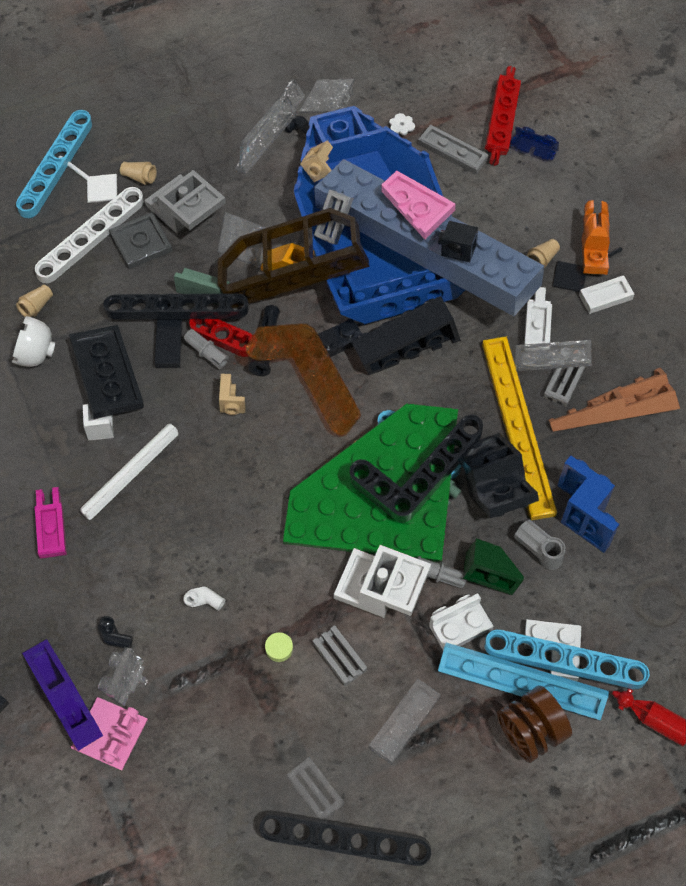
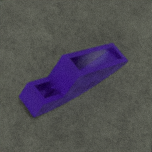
(62, 695)

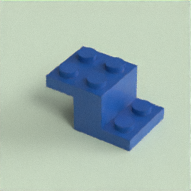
(588, 501)

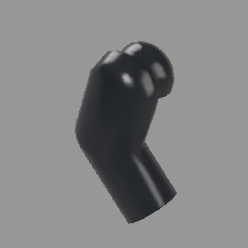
(298, 123)

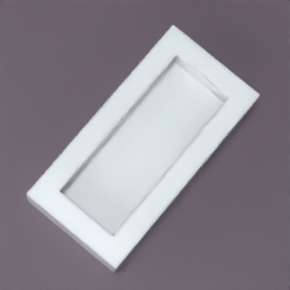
(606, 294)

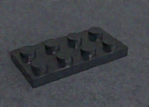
(106, 371)

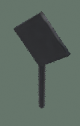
(571, 276)

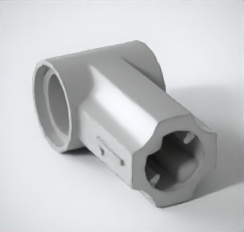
(539, 543)

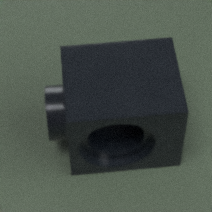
(458, 241)

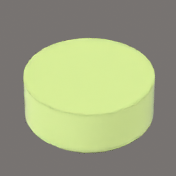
(279, 647)

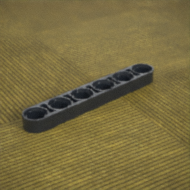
(176, 311)
(344, 844)

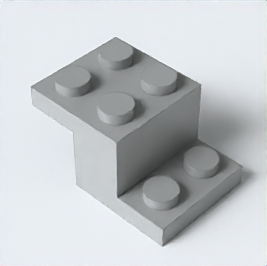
(185, 201)

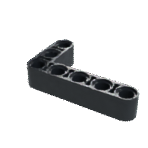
(422, 476)

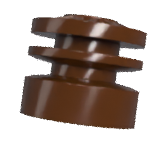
(534, 723)

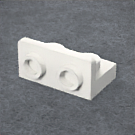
(460, 622)

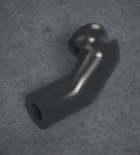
(111, 635)

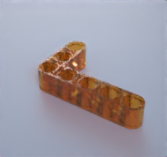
(315, 366)

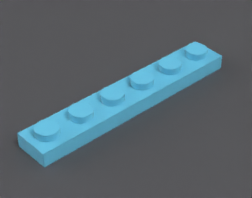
(520, 679)

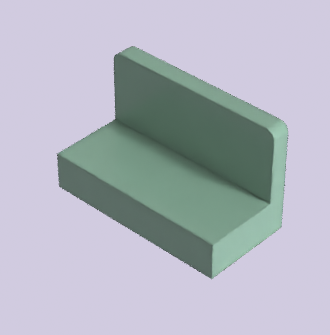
(196, 283)

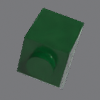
(491, 567)

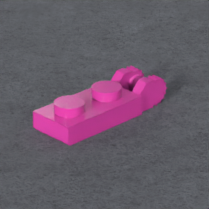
(50, 525)

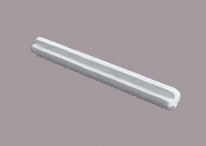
(129, 471)

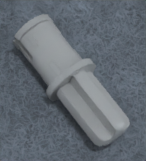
(206, 348)
(445, 574)

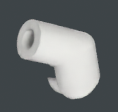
(202, 596)

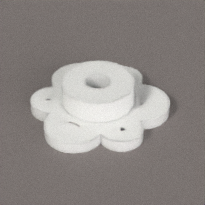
(402, 124)

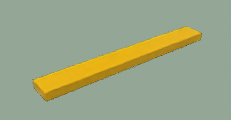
(518, 423)

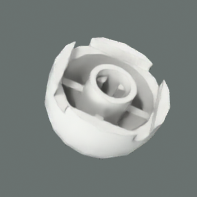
(33, 343)

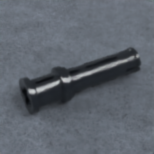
(269, 319)

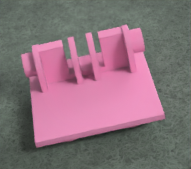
(119, 730)

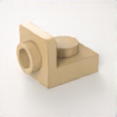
(315, 161)
(228, 401)

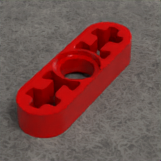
(228, 343)

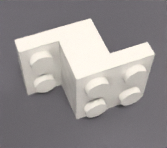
(382, 581)

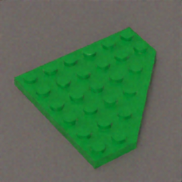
(334, 515)

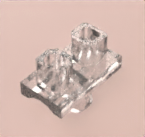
(125, 678)

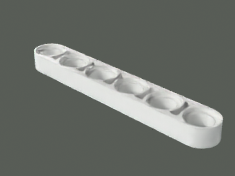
(85, 231)

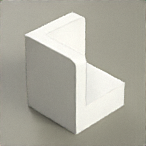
(97, 428)

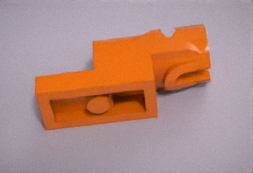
(595, 239)

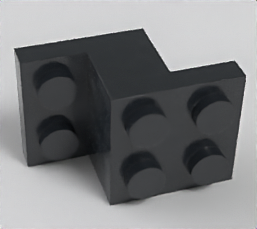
(497, 476)

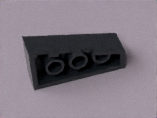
(407, 336)

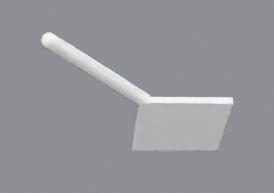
(100, 187)

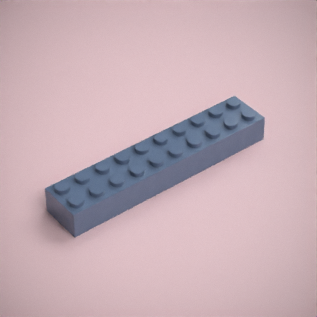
(495, 270)

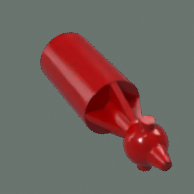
(654, 716)

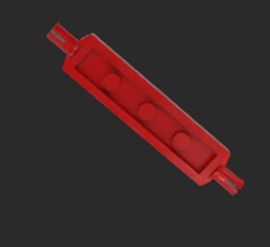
(502, 115)

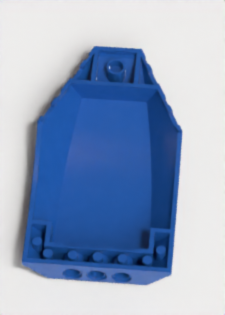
(392, 280)

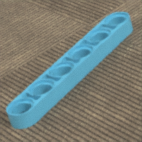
(53, 162)
(565, 664)

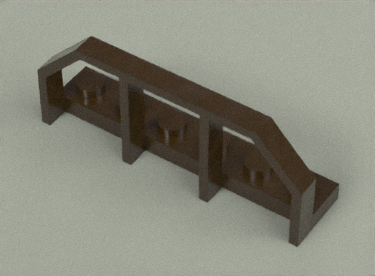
(297, 274)

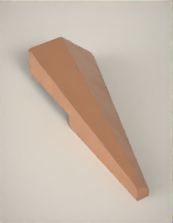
(630, 401)

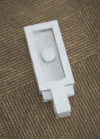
(538, 319)

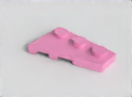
(417, 203)

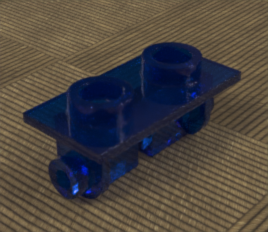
(543, 144)

